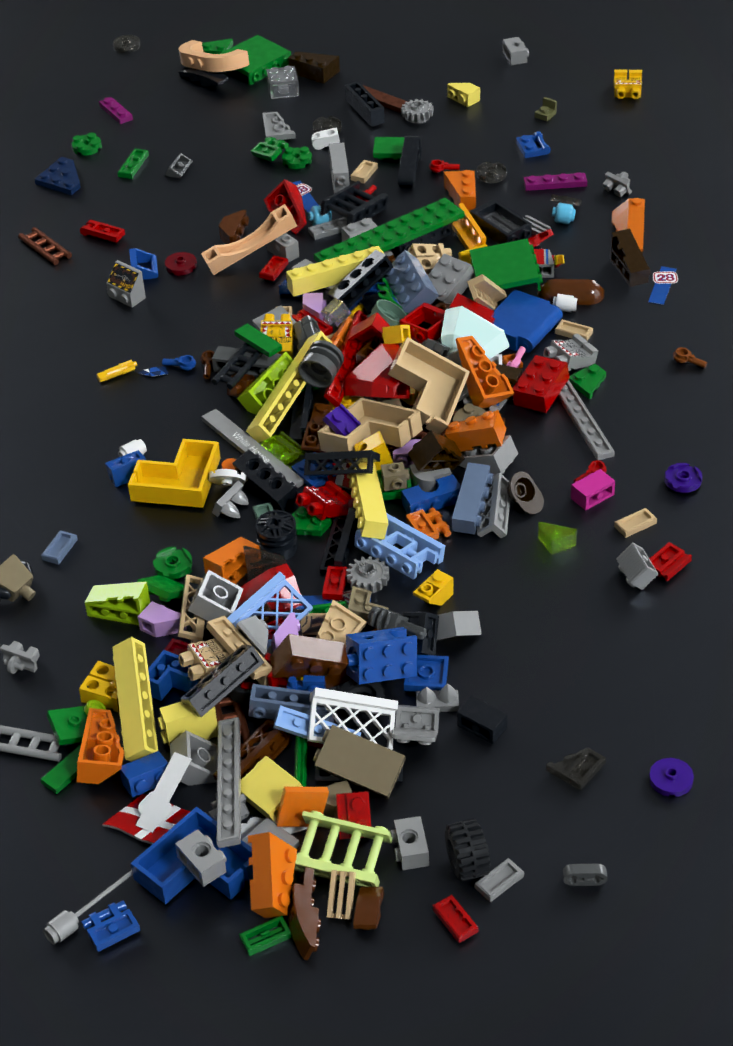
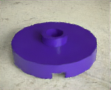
(683, 477)
(668, 785)

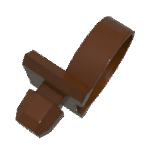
(241, 385)

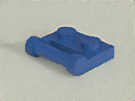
(528, 147)

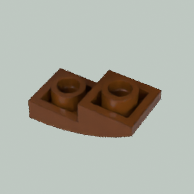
(368, 908)

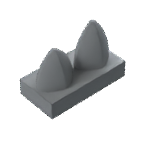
(225, 505)
(445, 699)

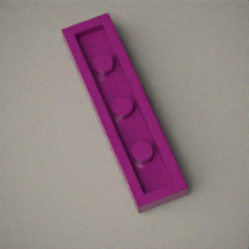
(555, 181)

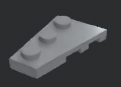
(275, 126)

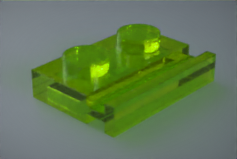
(283, 447)

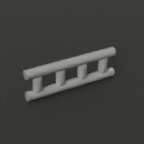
(31, 750)

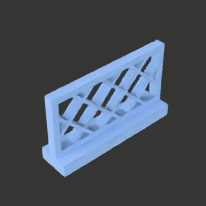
(266, 595)

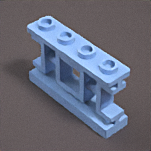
(408, 560)

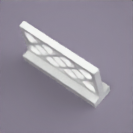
(349, 702)

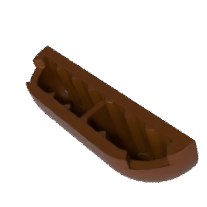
(585, 290)

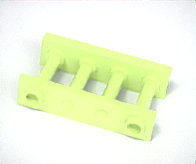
(323, 866)

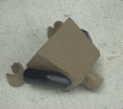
(16, 579)

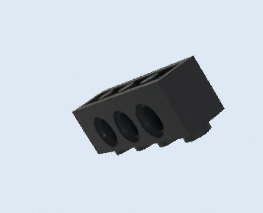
(361, 278)
(266, 480)

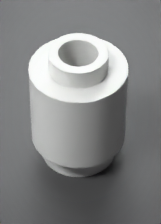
(565, 302)
(132, 447)

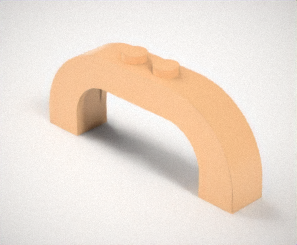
(192, 56)

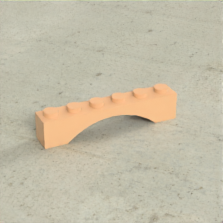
(224, 255)

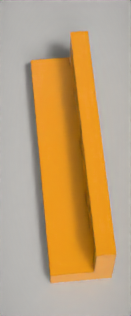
(468, 230)

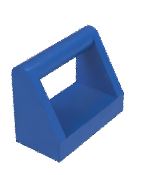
(139, 256)

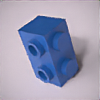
(143, 773)

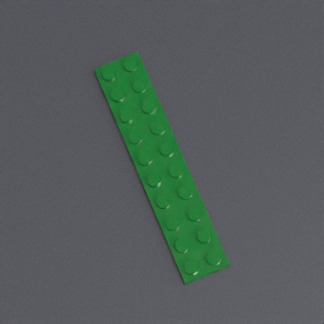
(398, 230)

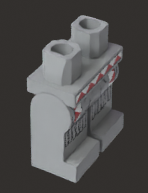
(573, 351)

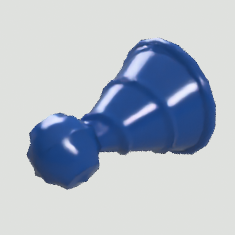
(284, 290)

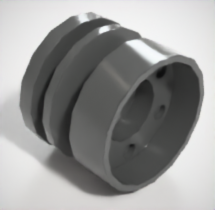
(321, 364)

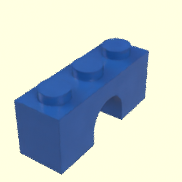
(446, 494)

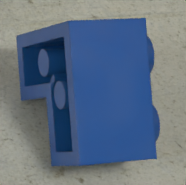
(168, 673)

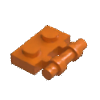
(423, 523)

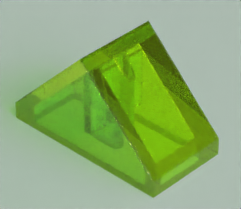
(556, 537)

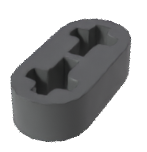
(585, 874)

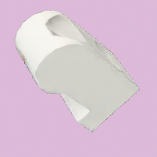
(324, 138)

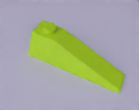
(259, 390)

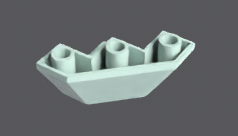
(462, 322)

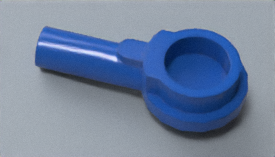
(185, 362)

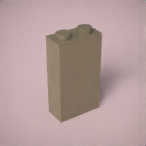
(359, 761)

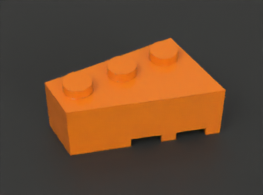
(477, 431)

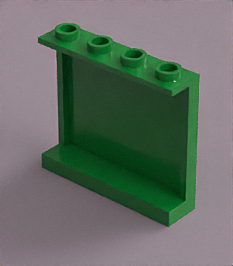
(262, 56)
(507, 264)

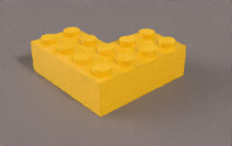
(178, 482)

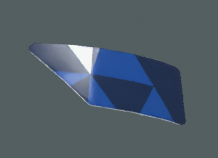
(155, 371)

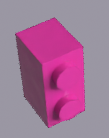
(592, 489)

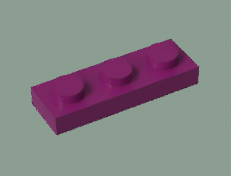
(115, 110)

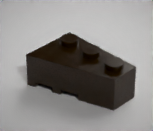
(315, 66)
(628, 258)
(435, 453)

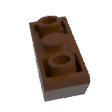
(233, 226)

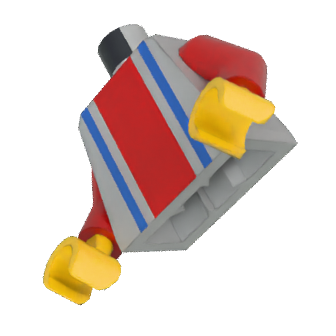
(547, 261)

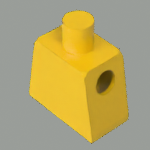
(377, 444)

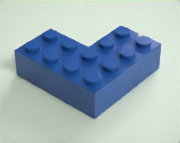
(165, 875)

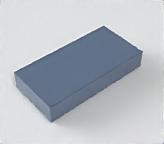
(59, 547)

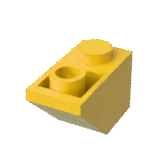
(396, 334)
(436, 588)

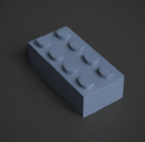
(410, 282)

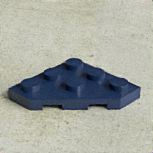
(60, 177)

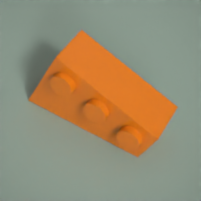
(461, 187)
(229, 560)
(272, 874)

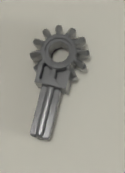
(387, 619)

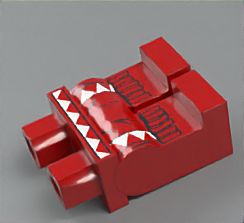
(325, 500)

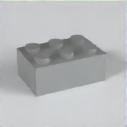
(450, 277)

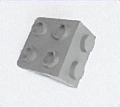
(416, 724)

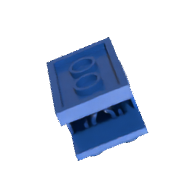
(381, 655)

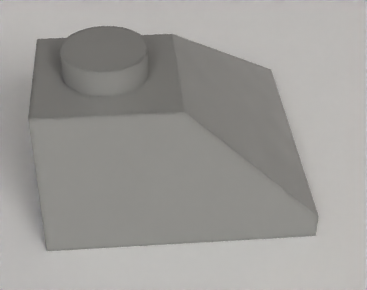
(255, 632)

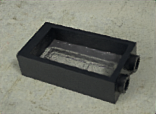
(501, 223)

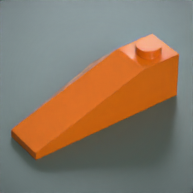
(630, 216)

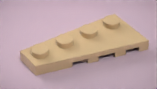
(340, 622)

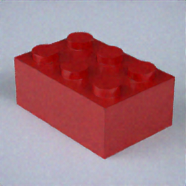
(540, 383)

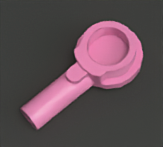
(516, 362)

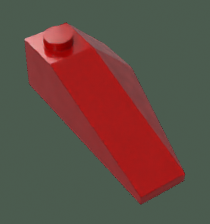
(288, 194)
(258, 582)

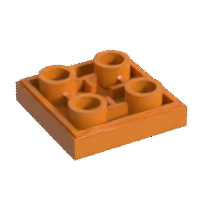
(300, 799)

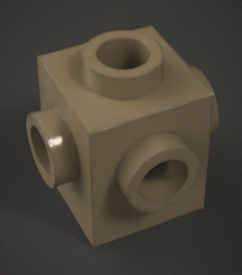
(394, 476)

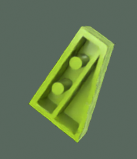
(118, 601)

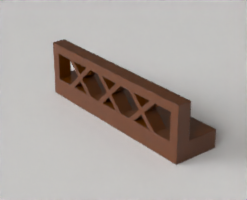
(270, 745)

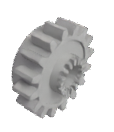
(417, 111)
(368, 574)

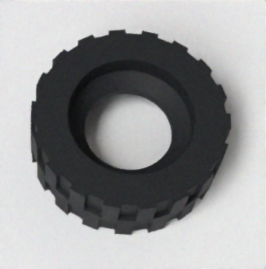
(371, 689)

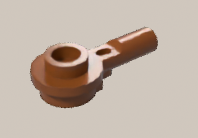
(684, 355)

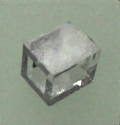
(335, 312)

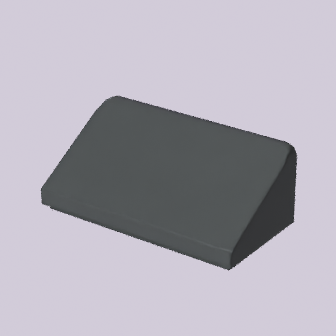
(179, 166)

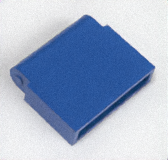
(526, 319)

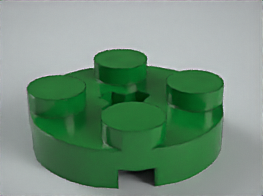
(86, 144)
(297, 157)
(182, 561)

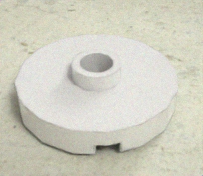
(226, 477)

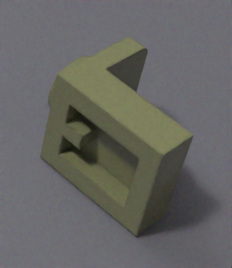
(548, 109)

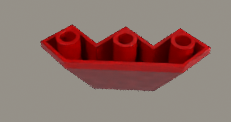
(372, 376)

